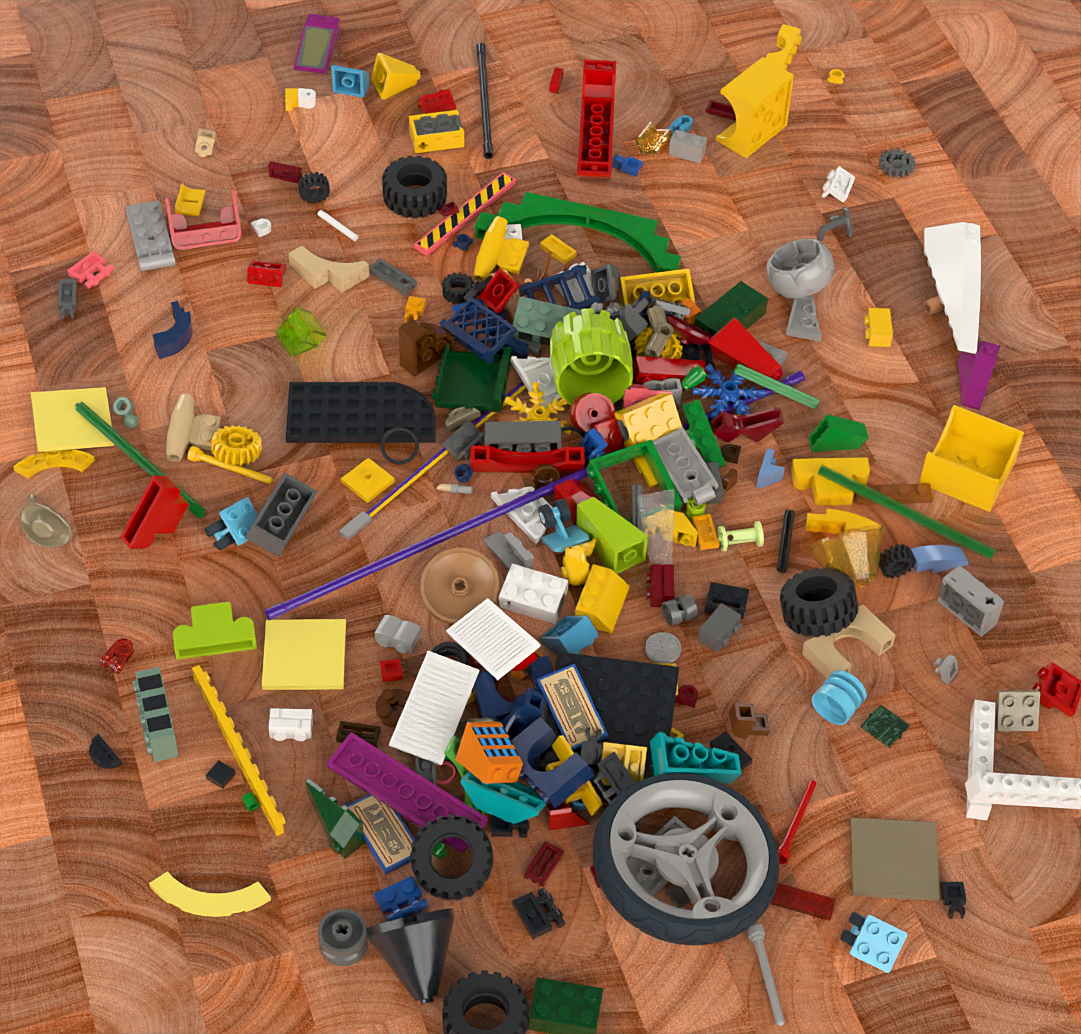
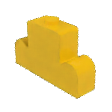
(825, 491)

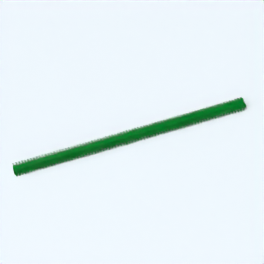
(134, 454)
(868, 493)

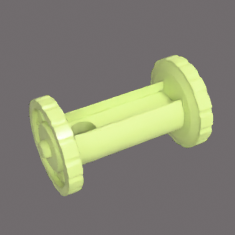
(741, 536)

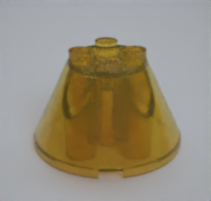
(854, 553)

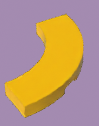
(49, 459)

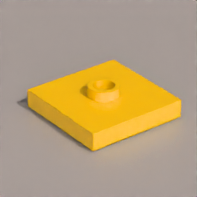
(367, 480)

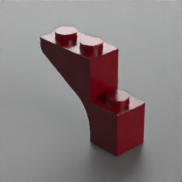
(752, 425)

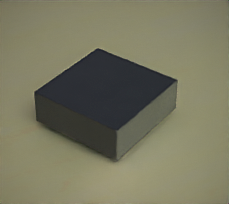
(220, 774)

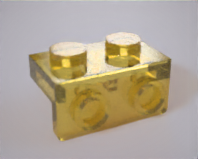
(652, 139)

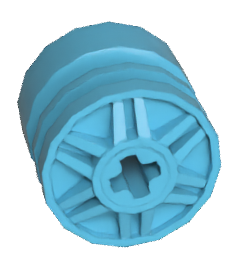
(839, 697)

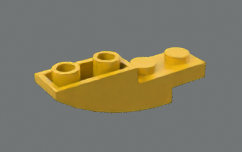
(836, 521)

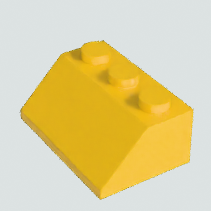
(602, 598)

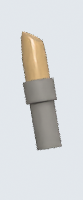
(455, 488)

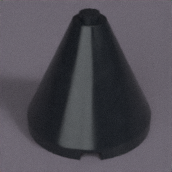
(416, 950)

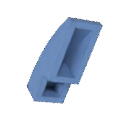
(938, 558)

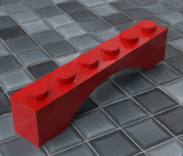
(498, 460)

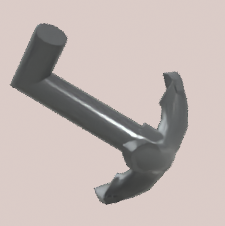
(837, 221)

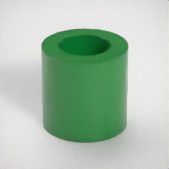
(250, 801)

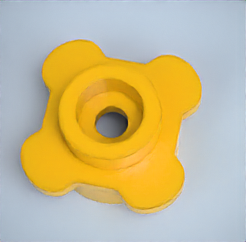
(836, 76)

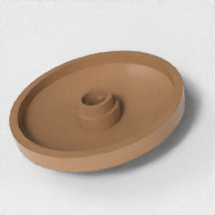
(458, 583)

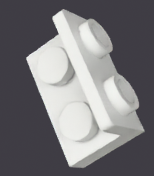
(838, 184)

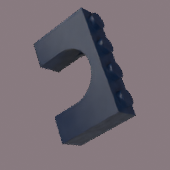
(488, 700)
(558, 783)

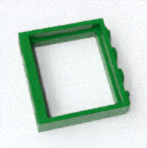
(657, 467)

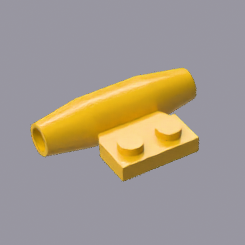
(495, 250)

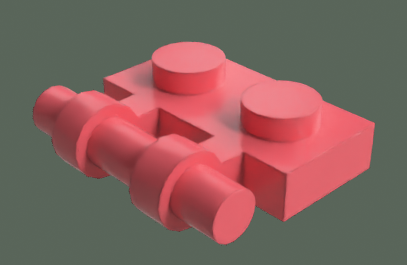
(87, 267)

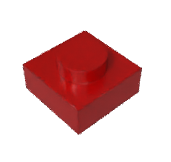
(391, 670)

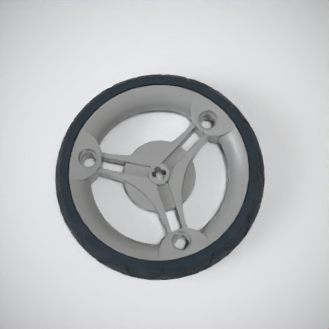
(685, 859)

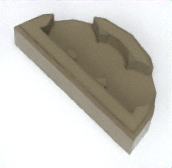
(460, 416)

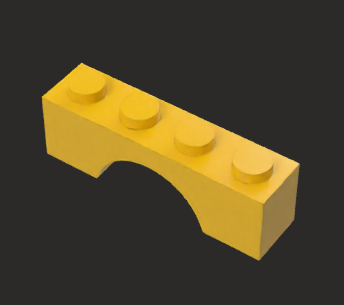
(787, 41)

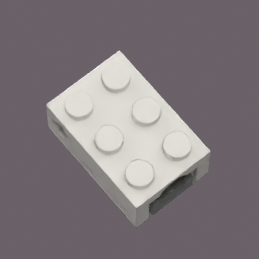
(533, 593)

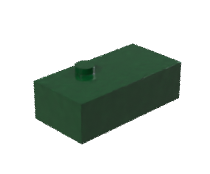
(739, 303)

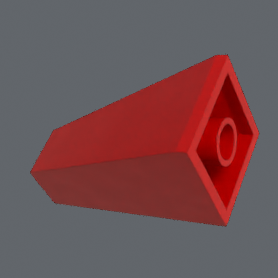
(737, 346)

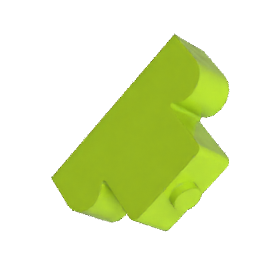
(213, 632)

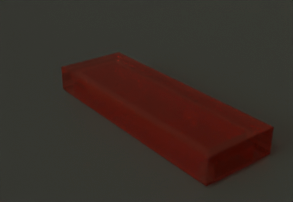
(803, 901)

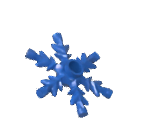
(728, 392)

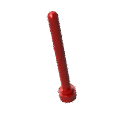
(783, 849)

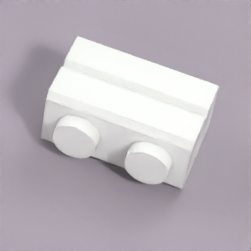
(290, 724)

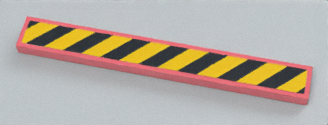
(468, 211)

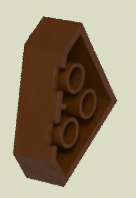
(422, 345)

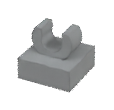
(947, 668)

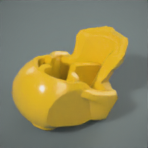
(575, 564)

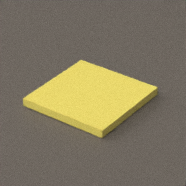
(61, 426)
(304, 654)

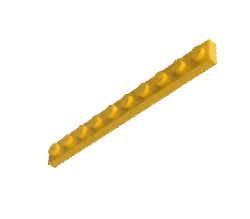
(241, 754)

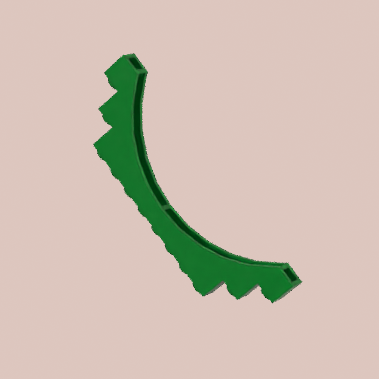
(631, 229)

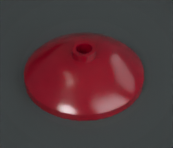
(688, 331)

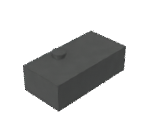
(524, 435)
(281, 514)

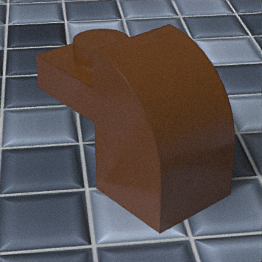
(747, 722)

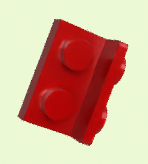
(437, 102)
(266, 273)

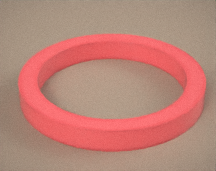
(452, 777)

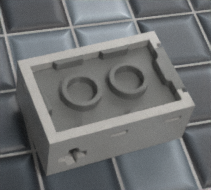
(970, 600)

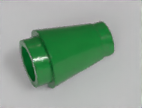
(693, 378)

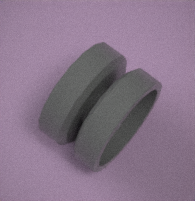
(342, 937)

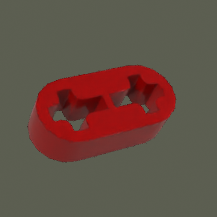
(556, 80)

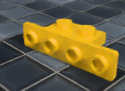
(585, 792)

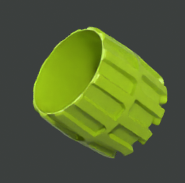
(590, 356)

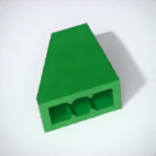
(837, 434)

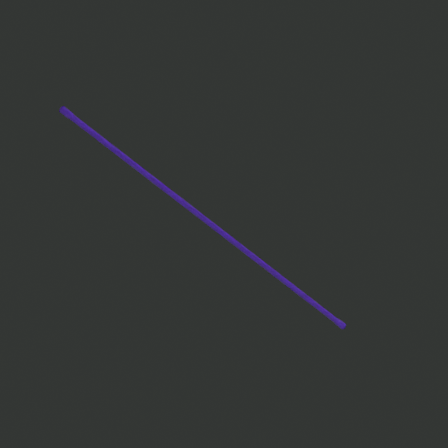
(282, 608)

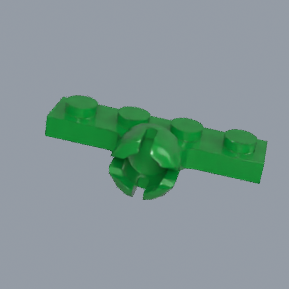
(701, 433)

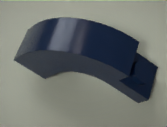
(177, 337)

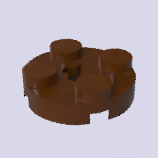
(385, 705)

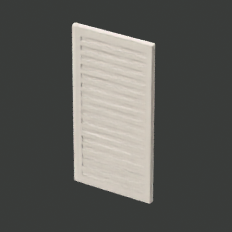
(493, 638)
(434, 707)

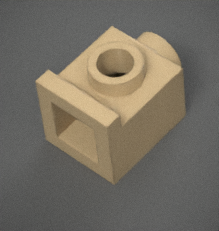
(204, 142)

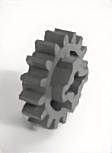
(897, 163)

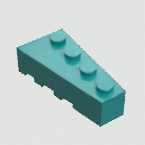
(679, 756)

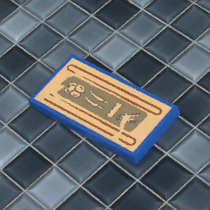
(571, 705)
(384, 833)

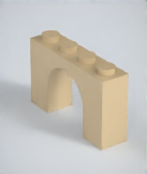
(865, 627)

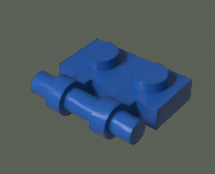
(398, 895)

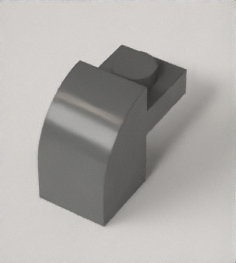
(631, 319)

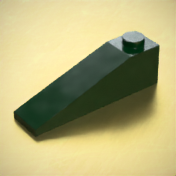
(339, 823)

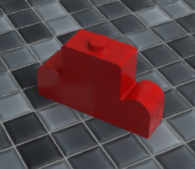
(155, 513)

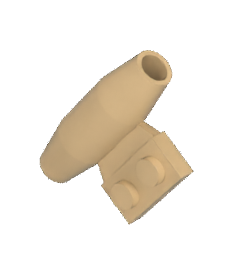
(187, 429)

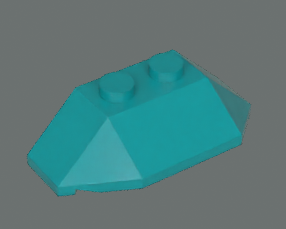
(505, 800)

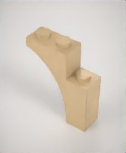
(319, 271)

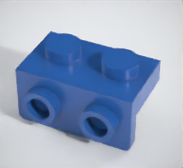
(593, 445)

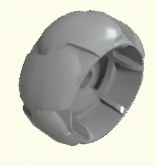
(800, 268)

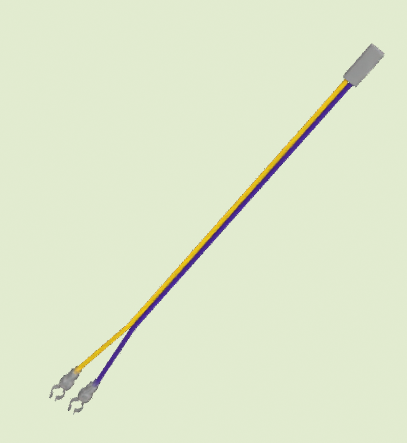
(365, 518)

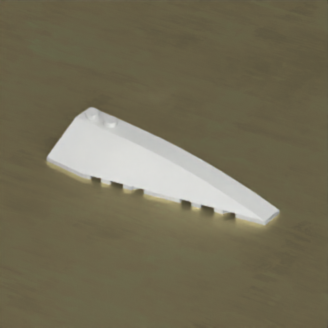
(956, 266)

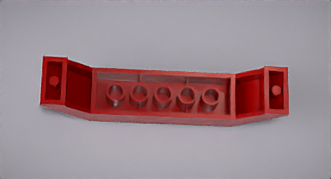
(596, 120)

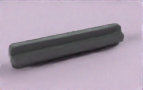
(636, 491)

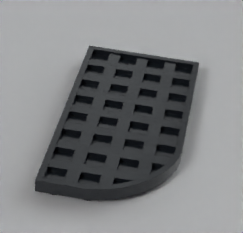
(357, 413)

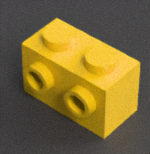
(879, 327)

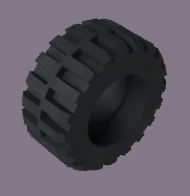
(416, 201)
(819, 602)
(422, 857)
(485, 989)

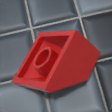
(499, 290)
(574, 493)

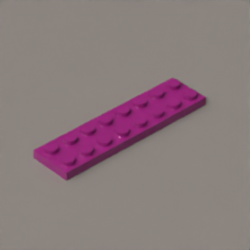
(399, 786)

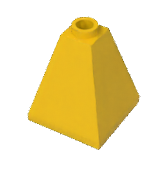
(393, 76)

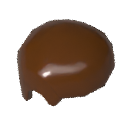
(544, 475)

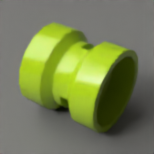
(694, 509)

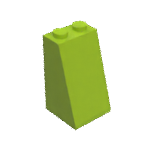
(618, 541)

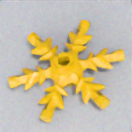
(538, 412)

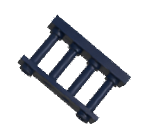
(561, 278)

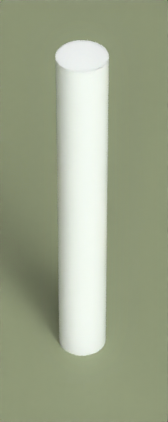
(338, 225)

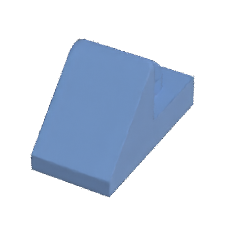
(769, 471)

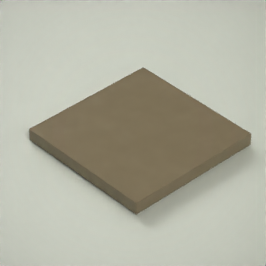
(894, 859)

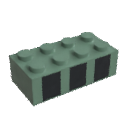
(537, 319)
(155, 714)

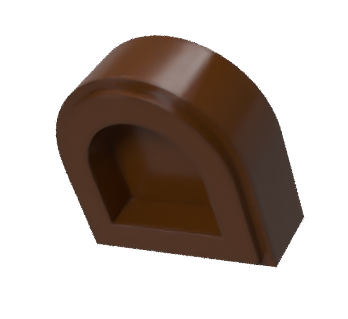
(729, 479)

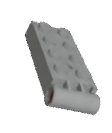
(150, 235)

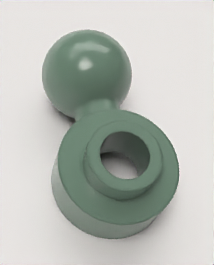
(130, 420)

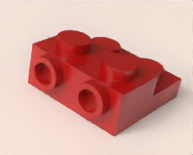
(1058, 689)

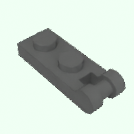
(392, 276)

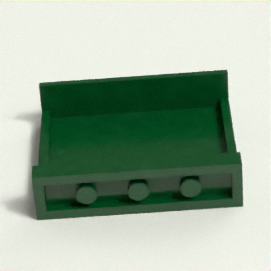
(472, 382)

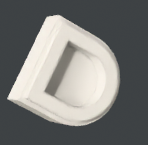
(261, 227)

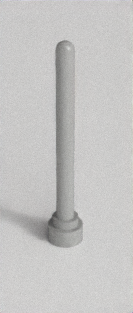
(756, 935)

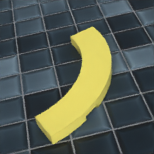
(209, 903)

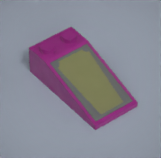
(317, 43)

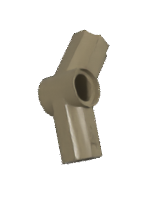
(659, 324)

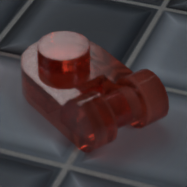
(120, 649)

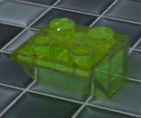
(300, 332)

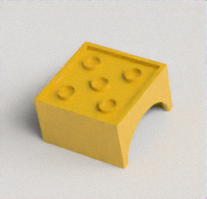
(760, 105)
(972, 458)

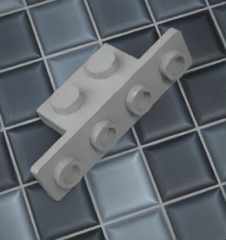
(509, 550)

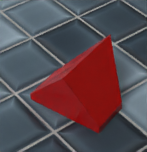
(563, 817)

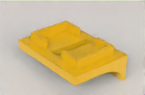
(189, 201)

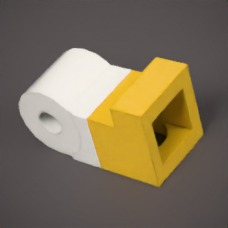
(299, 98)

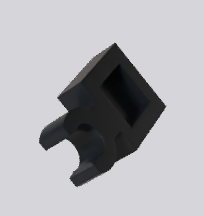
(590, 750)
(954, 895)

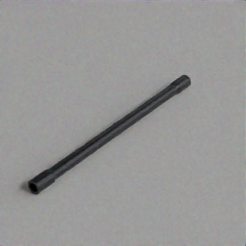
(487, 146)

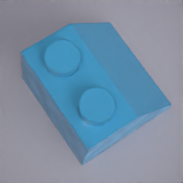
(349, 81)
(570, 635)

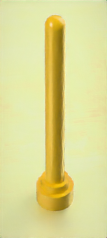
(195, 454)

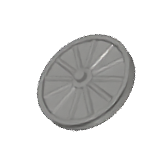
(663, 647)

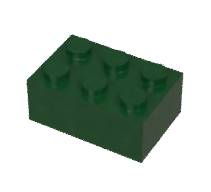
(565, 1007)

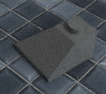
(605, 282)

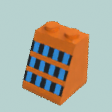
(489, 753)

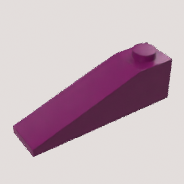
(976, 372)

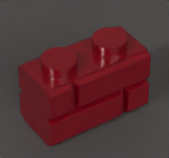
(661, 584)

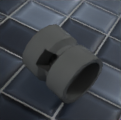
(679, 610)

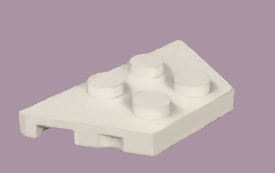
(539, 371)
(527, 516)

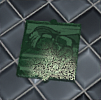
(885, 726)

